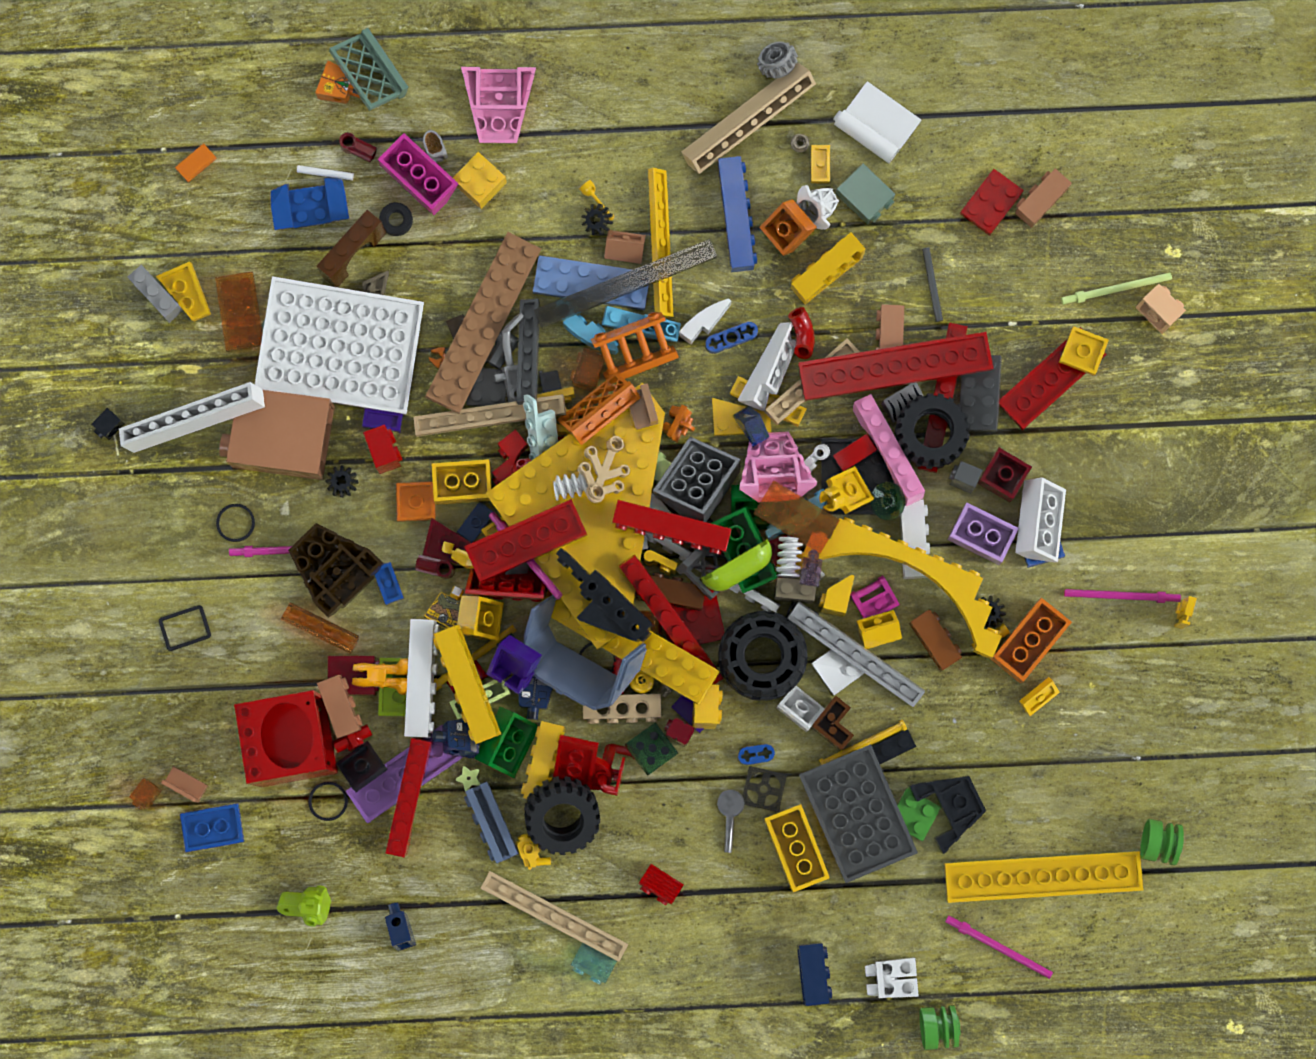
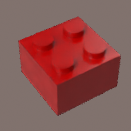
(382, 449)

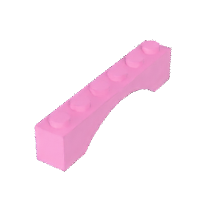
(893, 455)

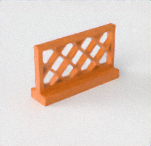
(599, 416)

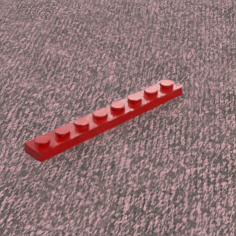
(936, 425)
(664, 610)

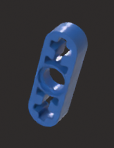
(716, 337)

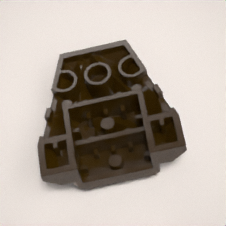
(333, 567)

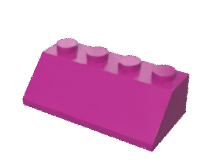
(418, 174)

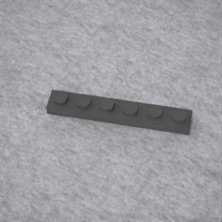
(528, 351)

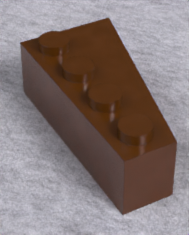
(678, 592)

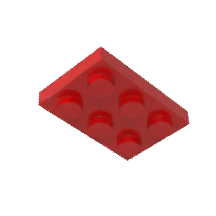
(991, 202)

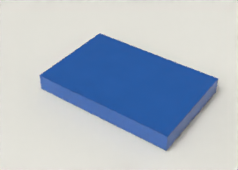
(212, 827)

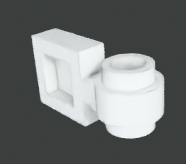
(816, 455)

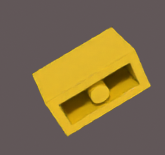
(879, 629)

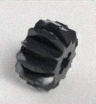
(600, 212)
(349, 478)
(995, 611)

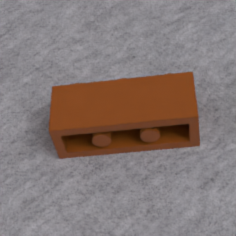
(936, 639)

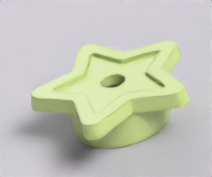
(467, 773)

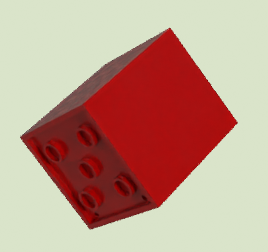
(285, 739)

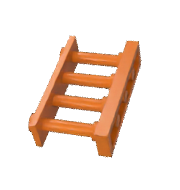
(648, 360)

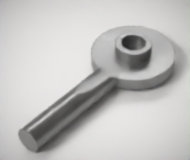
(730, 805)

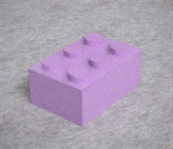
(983, 534)

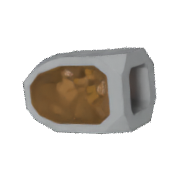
(434, 146)

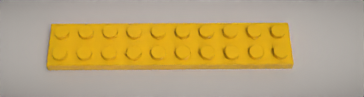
(662, 659)
(1043, 876)

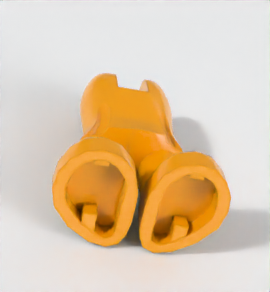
(377, 675)

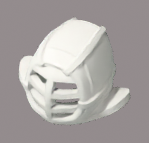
(820, 202)

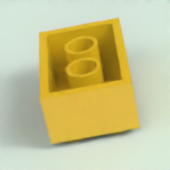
(461, 481)

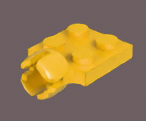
(846, 492)

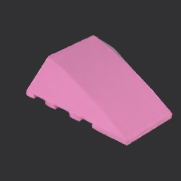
(498, 101)
(777, 461)

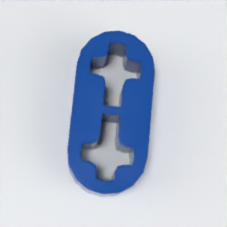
(756, 749)

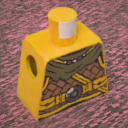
(445, 608)

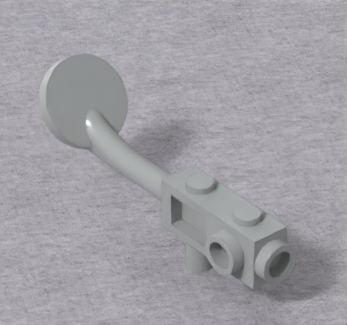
(509, 373)

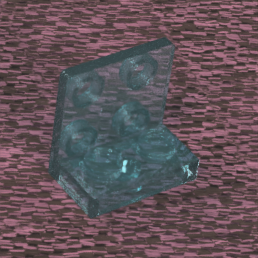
(593, 963)

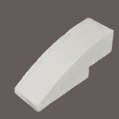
(704, 321)

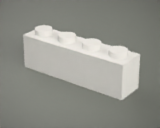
(914, 532)

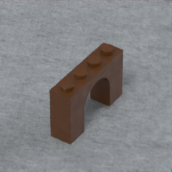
(365, 230)

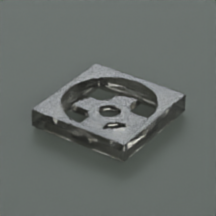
(775, 807)

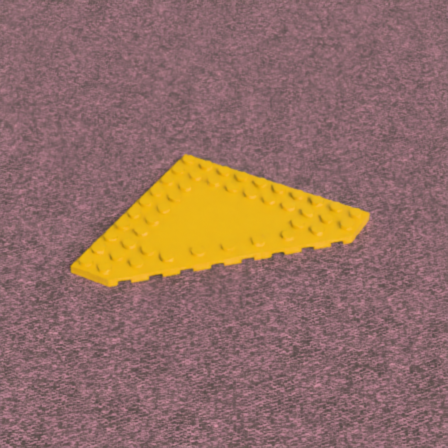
(604, 547)

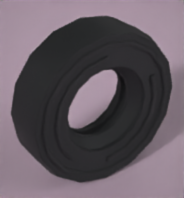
(396, 207)

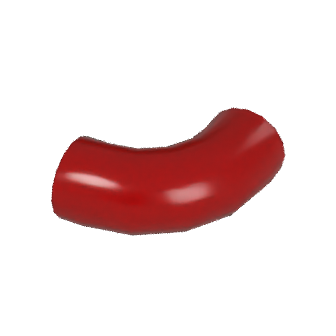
(804, 333)

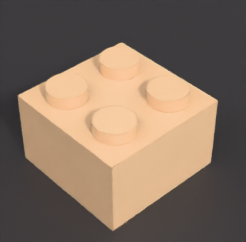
(1160, 308)

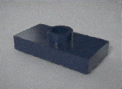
(475, 522)

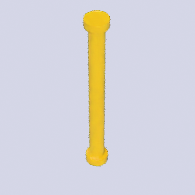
(871, 740)

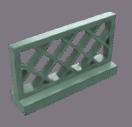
(382, 64)

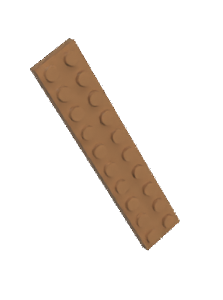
(483, 323)

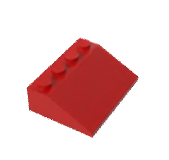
(507, 586)

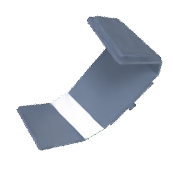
(571, 672)

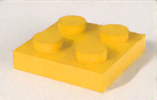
(1083, 351)

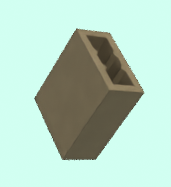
(792, 591)

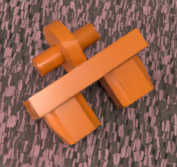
(681, 423)

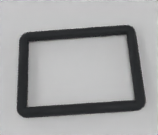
(189, 642)

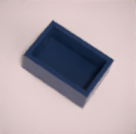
(814, 974)

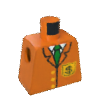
(334, 85)

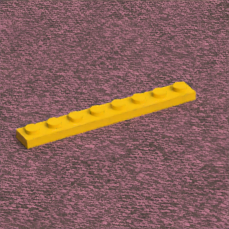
(660, 237)

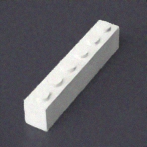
(421, 678)

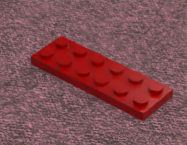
(1040, 389)
(525, 540)

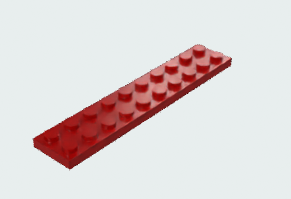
(895, 366)

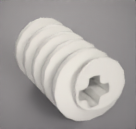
(569, 486)
(789, 560)

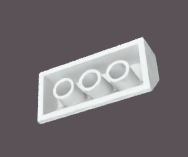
(1040, 520)

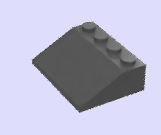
(697, 480)

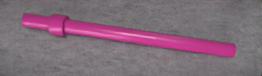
(249, 551)
(533, 565)
(1159, 597)
(965, 928)

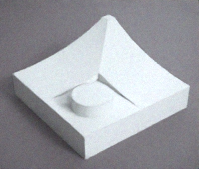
(836, 671)

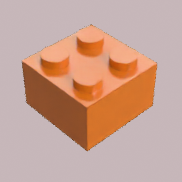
(788, 227)

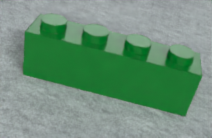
(743, 537)

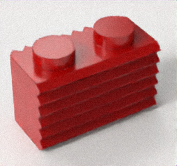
(660, 884)

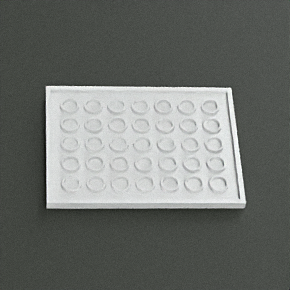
(339, 345)

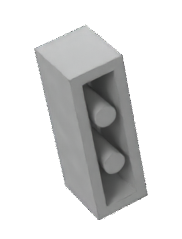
(155, 293)

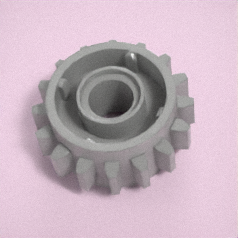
(777, 60)

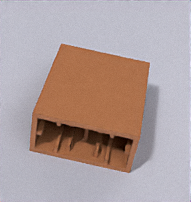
(283, 437)

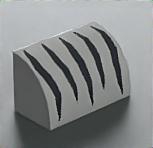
(895, 403)

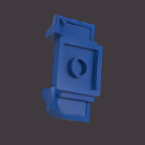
(309, 205)

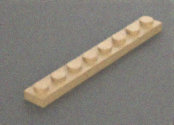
(483, 416)
(554, 916)

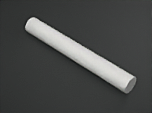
(325, 172)

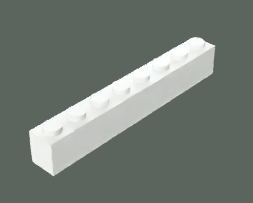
(192, 417)

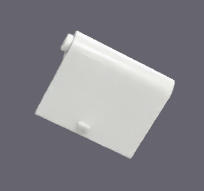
(877, 122)

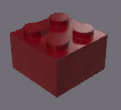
(1004, 475)

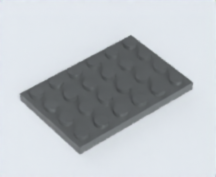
(858, 813)

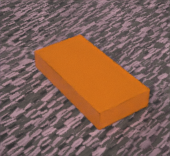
(195, 162)

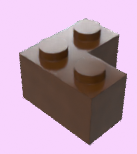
(828, 724)

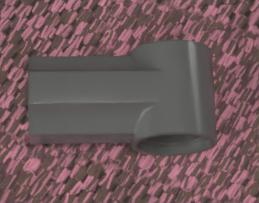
(496, 357)

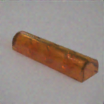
(320, 628)

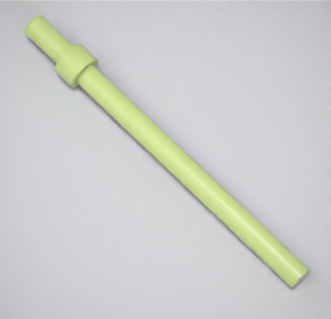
(1081, 296)

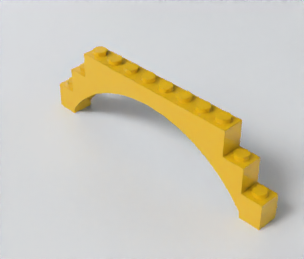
(951, 578)

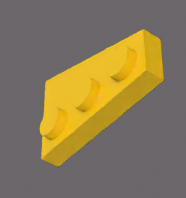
(186, 290)
(723, 419)

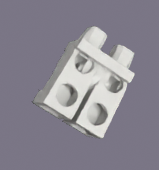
(887, 982)

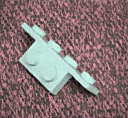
(541, 427)

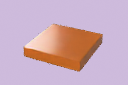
(415, 501)

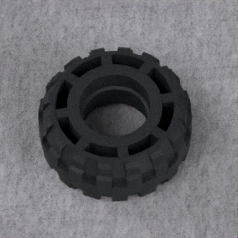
(758, 685)

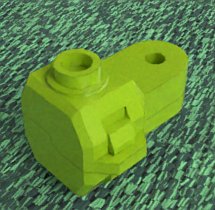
(311, 905)

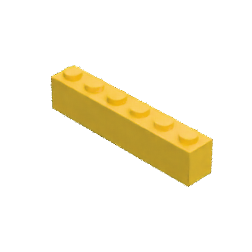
(467, 684)

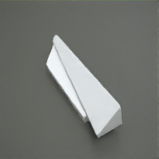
(770, 368)

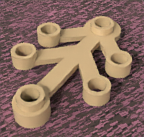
(603, 471)

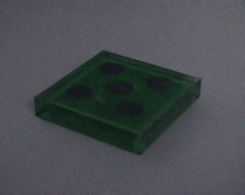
(651, 749)

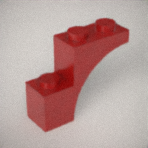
(511, 448)

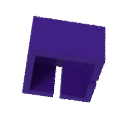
(514, 658)

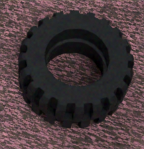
(943, 408)
(565, 838)

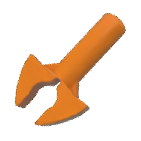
(441, 351)

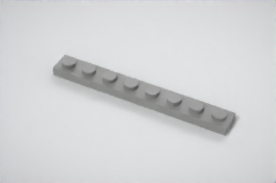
(856, 654)

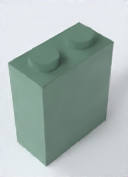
(865, 194)

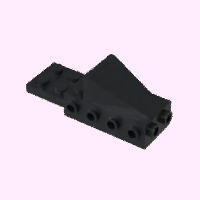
(602, 612)

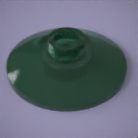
(881, 503)

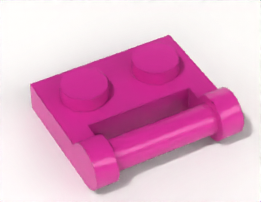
(880, 603)

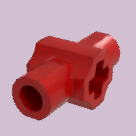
(353, 740)

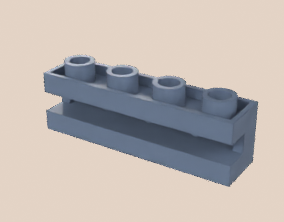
(491, 822)

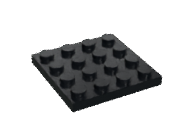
(872, 470)

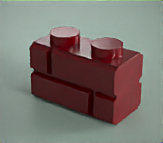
(679, 731)

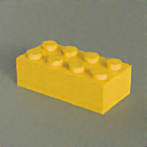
(796, 848)

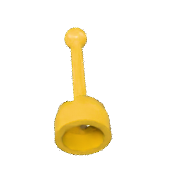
(589, 189)

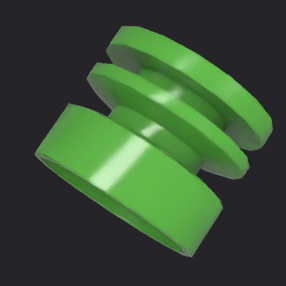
(1163, 842)
(939, 1027)

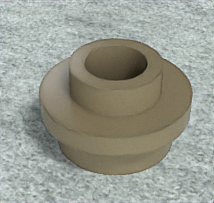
(799, 137)

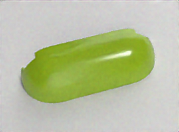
(739, 568)

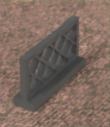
(692, 562)

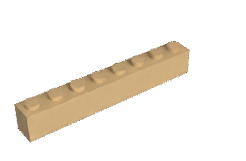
(748, 118)

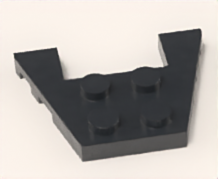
(959, 803)

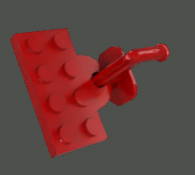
(579, 760)

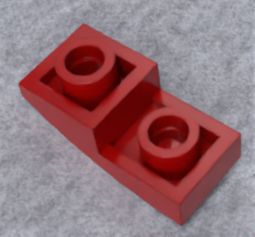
(855, 452)

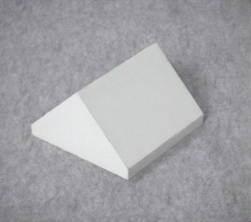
(800, 708)

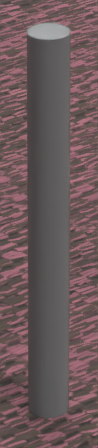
(932, 284)

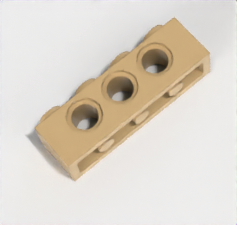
(653, 712)

